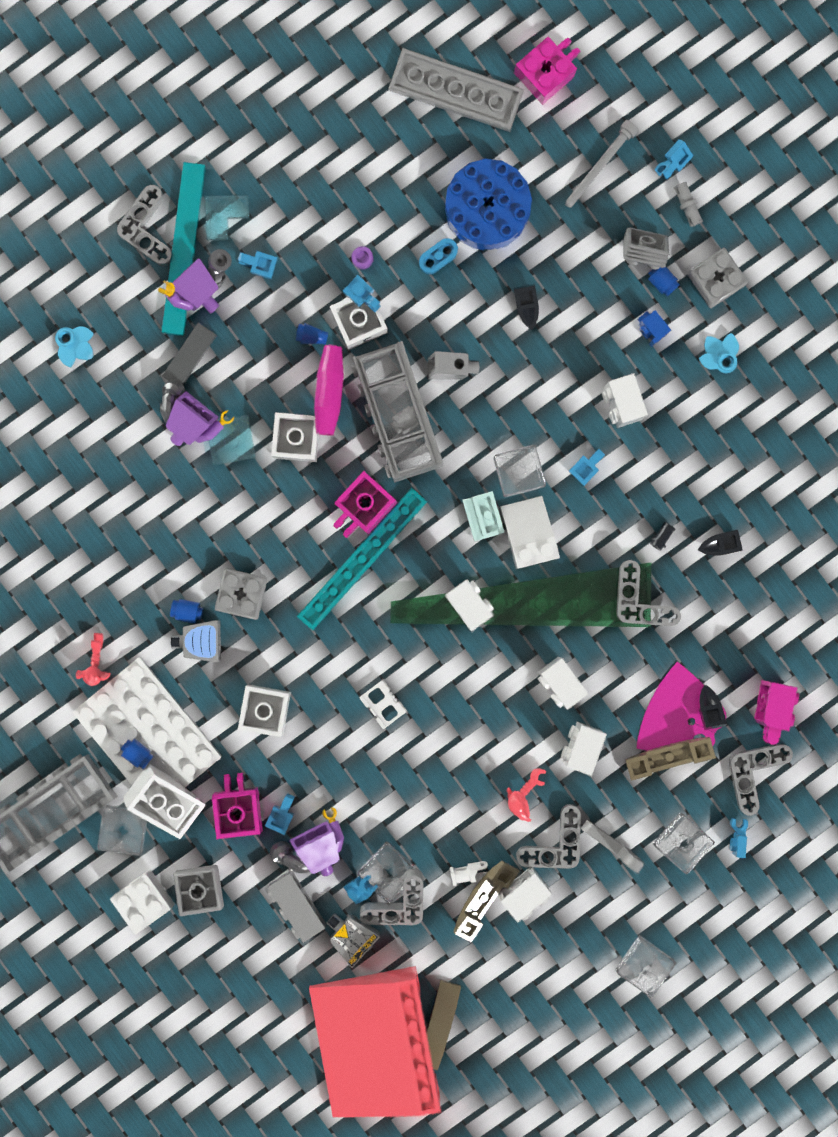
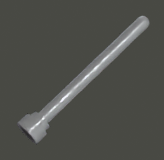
(627, 131)

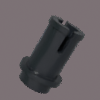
(662, 536)

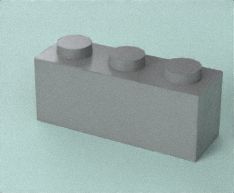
(296, 906)

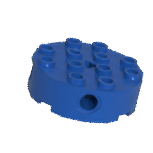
(490, 225)

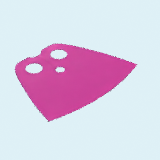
(671, 708)

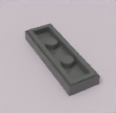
(190, 354)

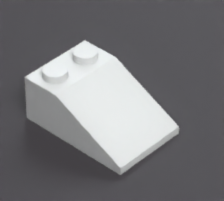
(529, 532)
(163, 801)

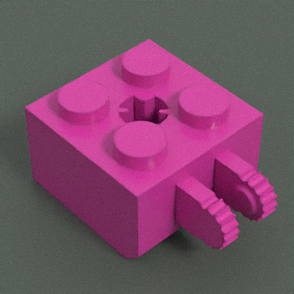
(549, 57)
(368, 517)
(775, 709)
(227, 801)

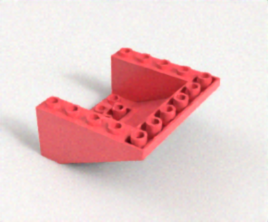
(375, 1046)

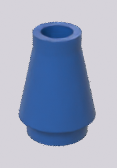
(310, 335)

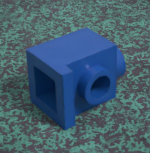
(653, 327)

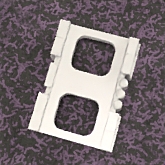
(389, 699)

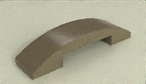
(670, 756)
(481, 898)
(442, 1019)

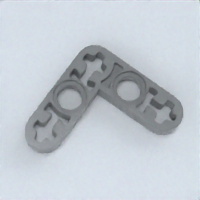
(138, 231)
(632, 602)
(751, 765)
(558, 852)
(625, 855)
(402, 909)

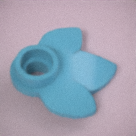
(77, 345)
(718, 351)

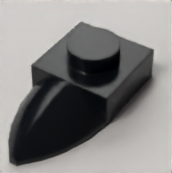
(527, 304)
(722, 544)
(711, 709)

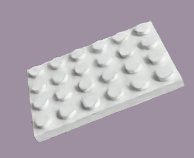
(143, 708)

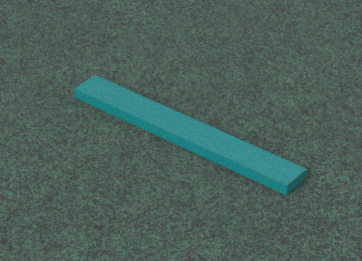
(184, 239)
(362, 559)

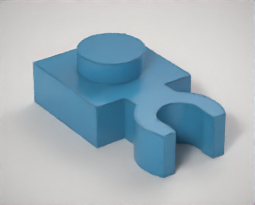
(360, 889)

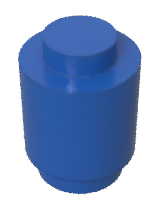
(663, 280)
(186, 611)
(136, 753)

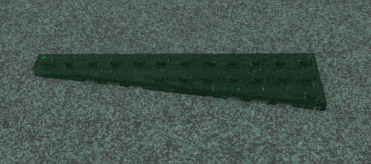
(551, 601)

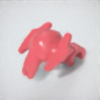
(93, 675)
(517, 802)

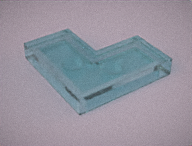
(221, 209)

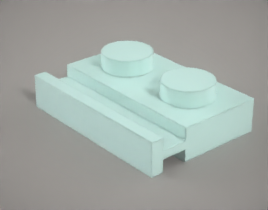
(483, 516)

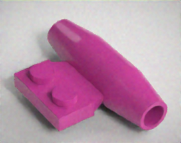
(328, 390)

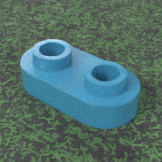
(437, 256)

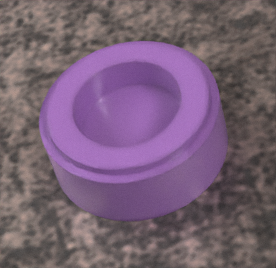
(362, 257)

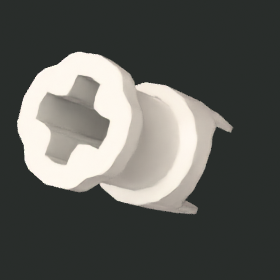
(468, 873)

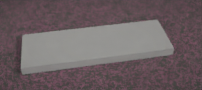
(456, 89)

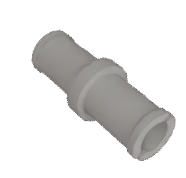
(688, 204)

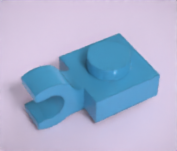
(676, 157)
(261, 264)
(361, 293)
(586, 468)
(280, 816)
(739, 842)

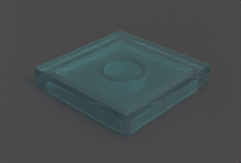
(233, 442)

